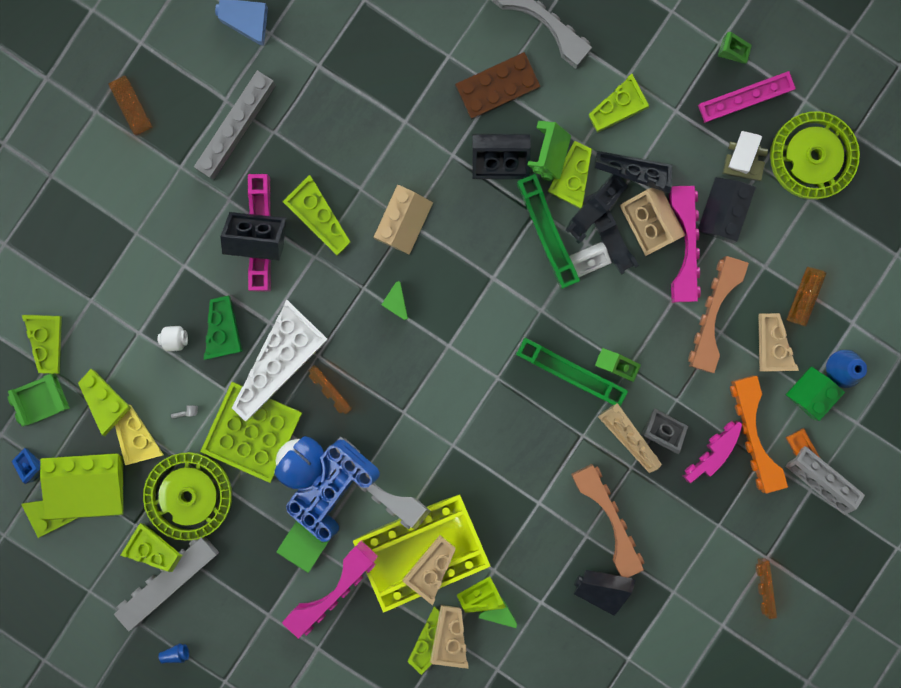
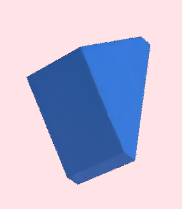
(27, 466)

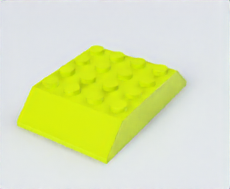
(401, 549)

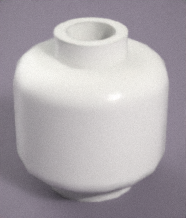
(173, 338)

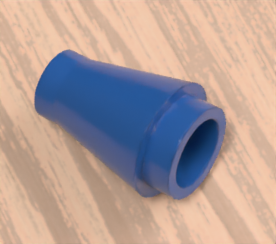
(175, 654)

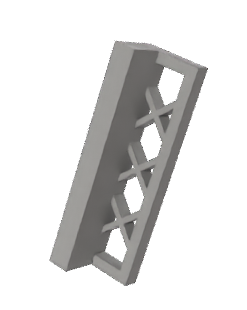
(825, 480)

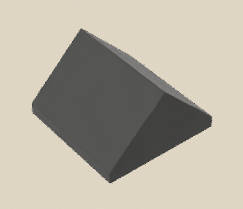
(665, 431)

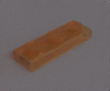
(130, 105)
(806, 296)
(329, 390)
(766, 588)

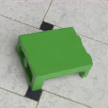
(552, 152)
(38, 400)

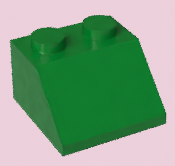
(815, 393)

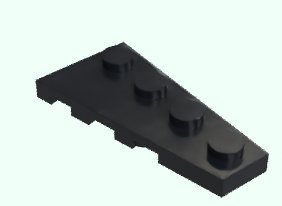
(638, 170)

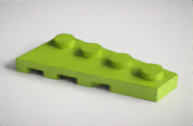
(314, 211)

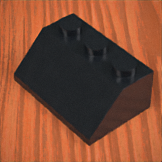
(500, 156)
(726, 209)
(253, 236)

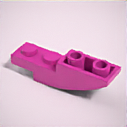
(720, 448)

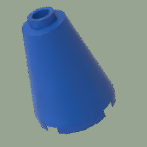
(845, 368)

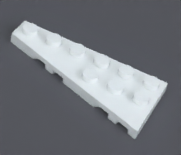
(282, 355)

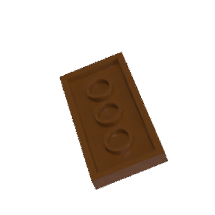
(497, 85)

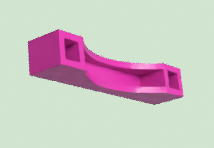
(259, 204)
(684, 286)
(356, 562)

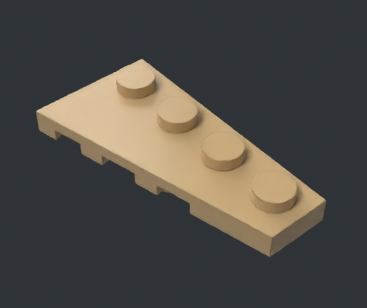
(628, 435)

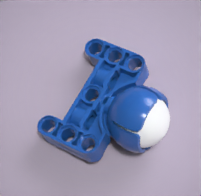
(306, 467)

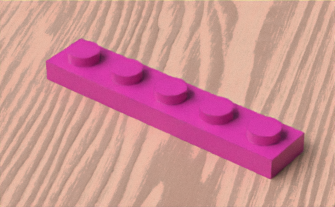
(746, 97)

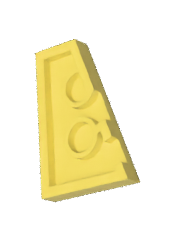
(135, 439)

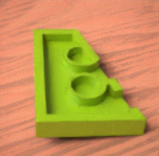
(621, 104)
(574, 175)
(45, 341)
(103, 401)
(36, 516)
(151, 549)
(422, 650)

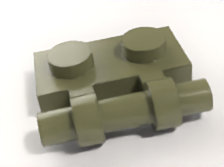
(756, 169)

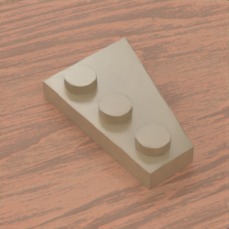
(773, 345)
(430, 569)
(449, 639)

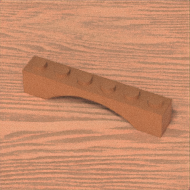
(706, 352)
(625, 557)

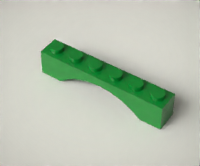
(547, 231)
(571, 372)

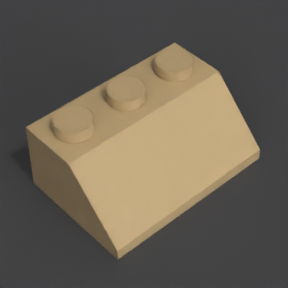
(403, 219)
(652, 220)

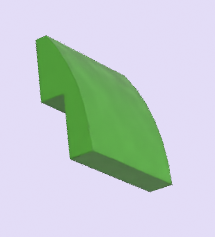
(301, 547)

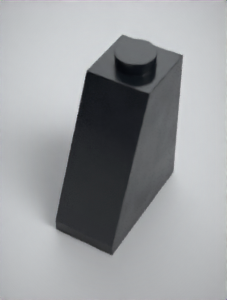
(604, 590)

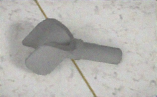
(190, 411)

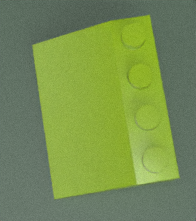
(82, 486)

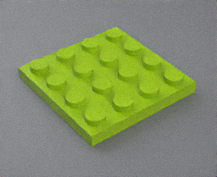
(253, 443)

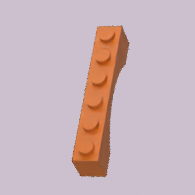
(769, 474)

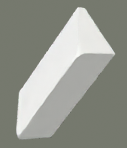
(745, 152)
(590, 259)

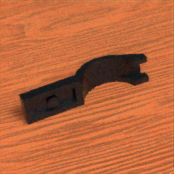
(596, 207)
(613, 241)

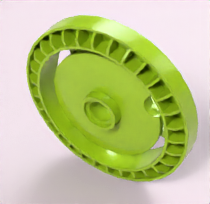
(829, 153)
(173, 501)

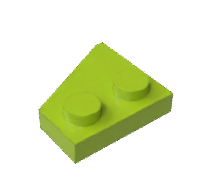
(481, 597)

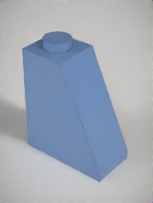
(244, 17)

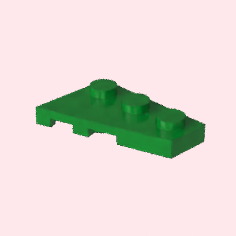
(222, 329)

